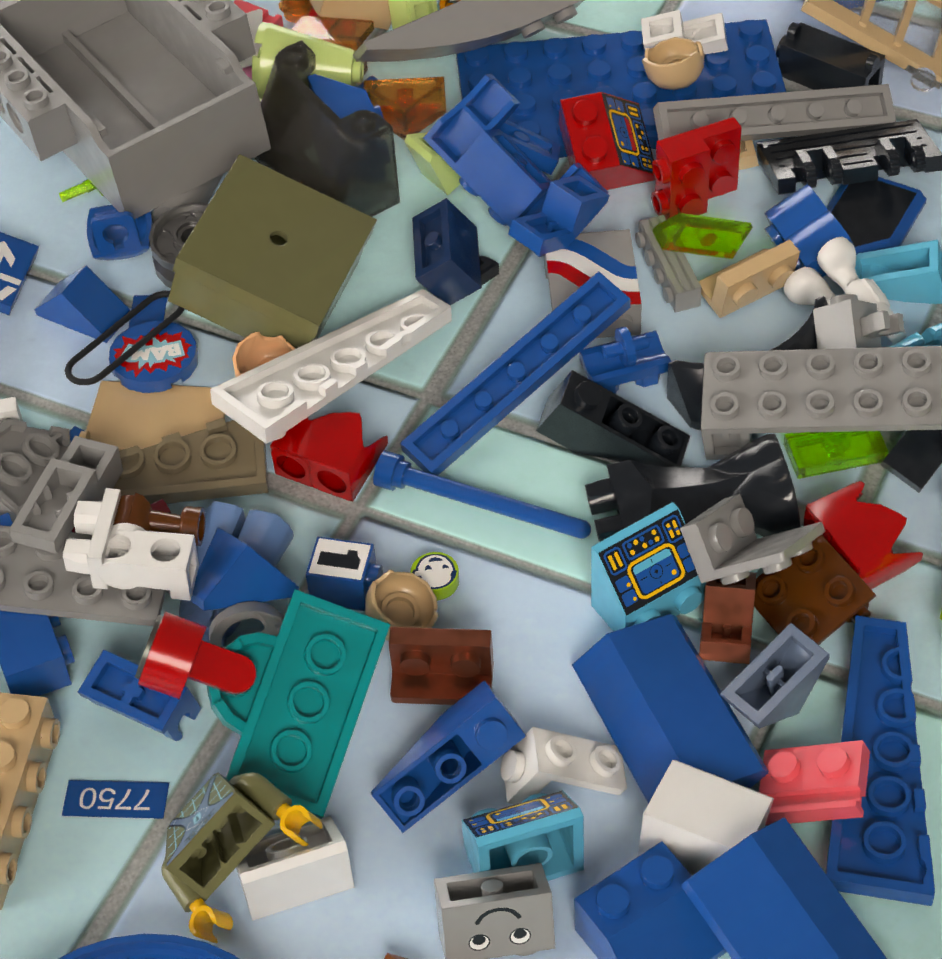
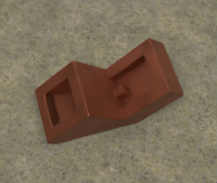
(728, 621)

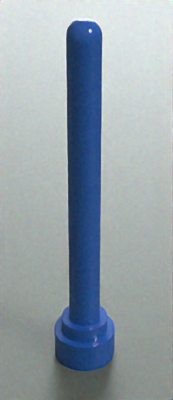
(395, 472)

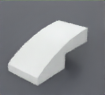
(707, 30)

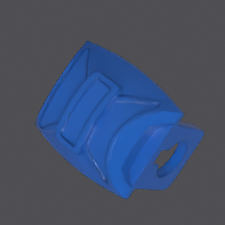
(117, 234)

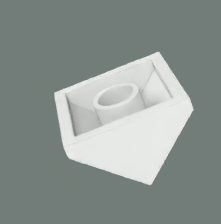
(700, 815)
(287, 875)

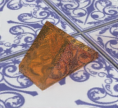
(408, 102)

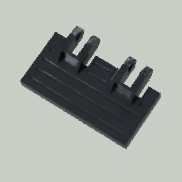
(848, 155)

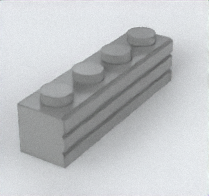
(669, 268)

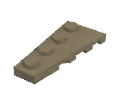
(197, 466)

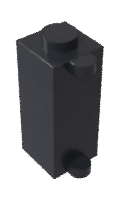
(826, 60)

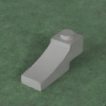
(79, 476)

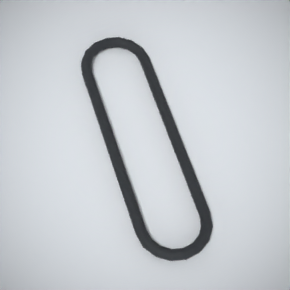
(68, 369)

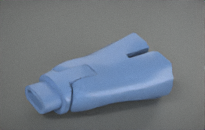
(260, 530)

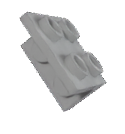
(727, 548)

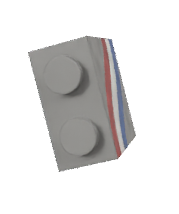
(593, 252)

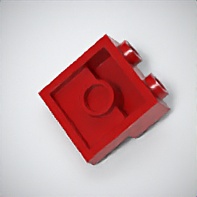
(696, 168)

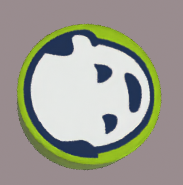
(439, 571)

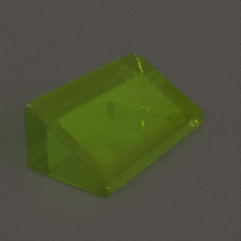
(702, 235)

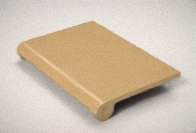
(141, 419)

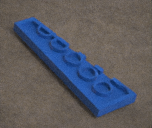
(888, 847)

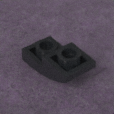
(915, 457)

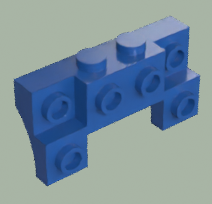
(487, 159)

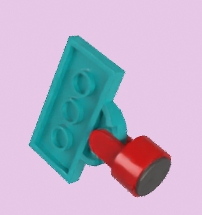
(283, 693)

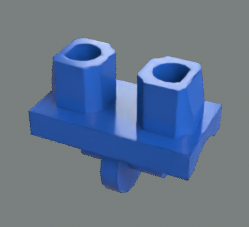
(626, 360)

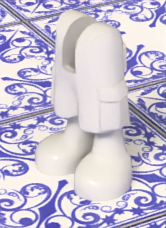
(838, 261)

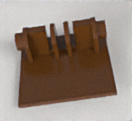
(813, 593)

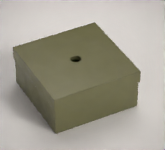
(269, 255)

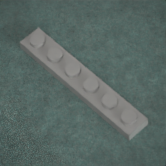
(781, 113)

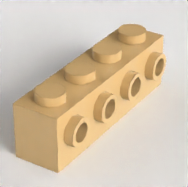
(26, 745)

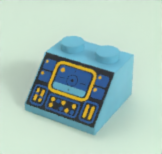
(645, 572)
(535, 831)

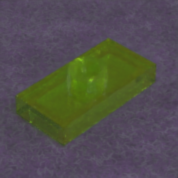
(833, 451)

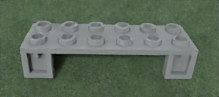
(818, 393)
(40, 585)

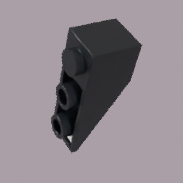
(608, 426)

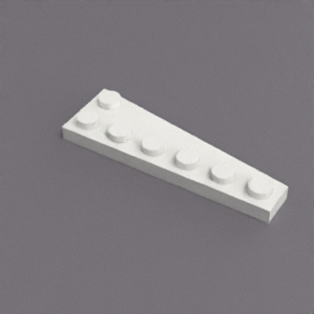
(311, 376)

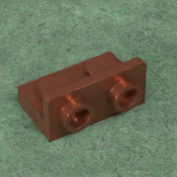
(438, 664)

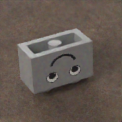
(495, 913)

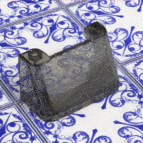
(309, 143)

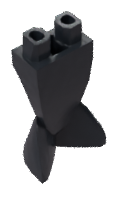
(753, 471)

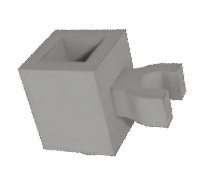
(853, 324)

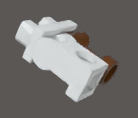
(136, 544)

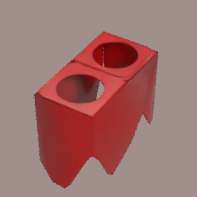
(327, 454)
(862, 534)

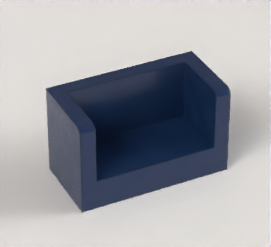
(446, 252)

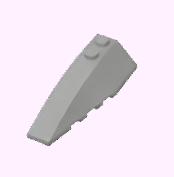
(465, 28)

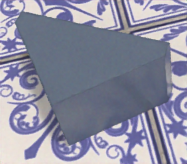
(777, 679)

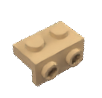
(749, 278)

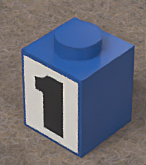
(342, 571)

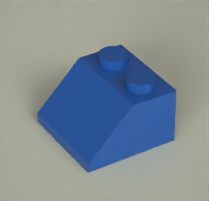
(645, 913)

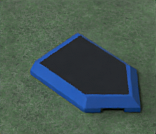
(877, 212)

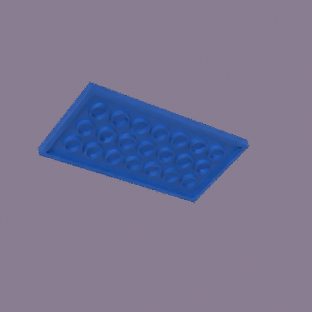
(570, 67)

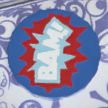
(159, 362)

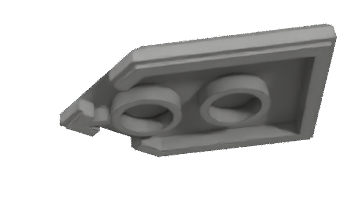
(24, 458)

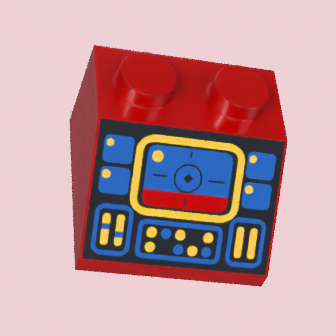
(607, 139)

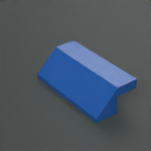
(665, 706)
(777, 902)

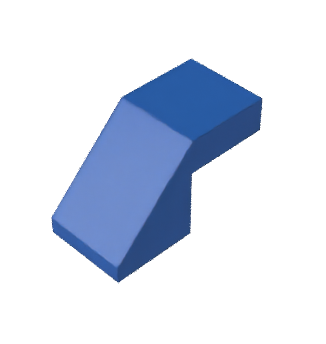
(565, 213)

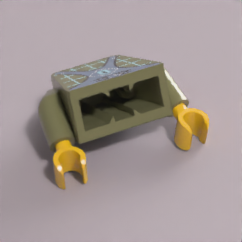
(217, 834)

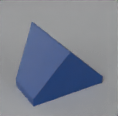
(237, 574)

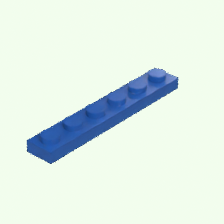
(515, 375)

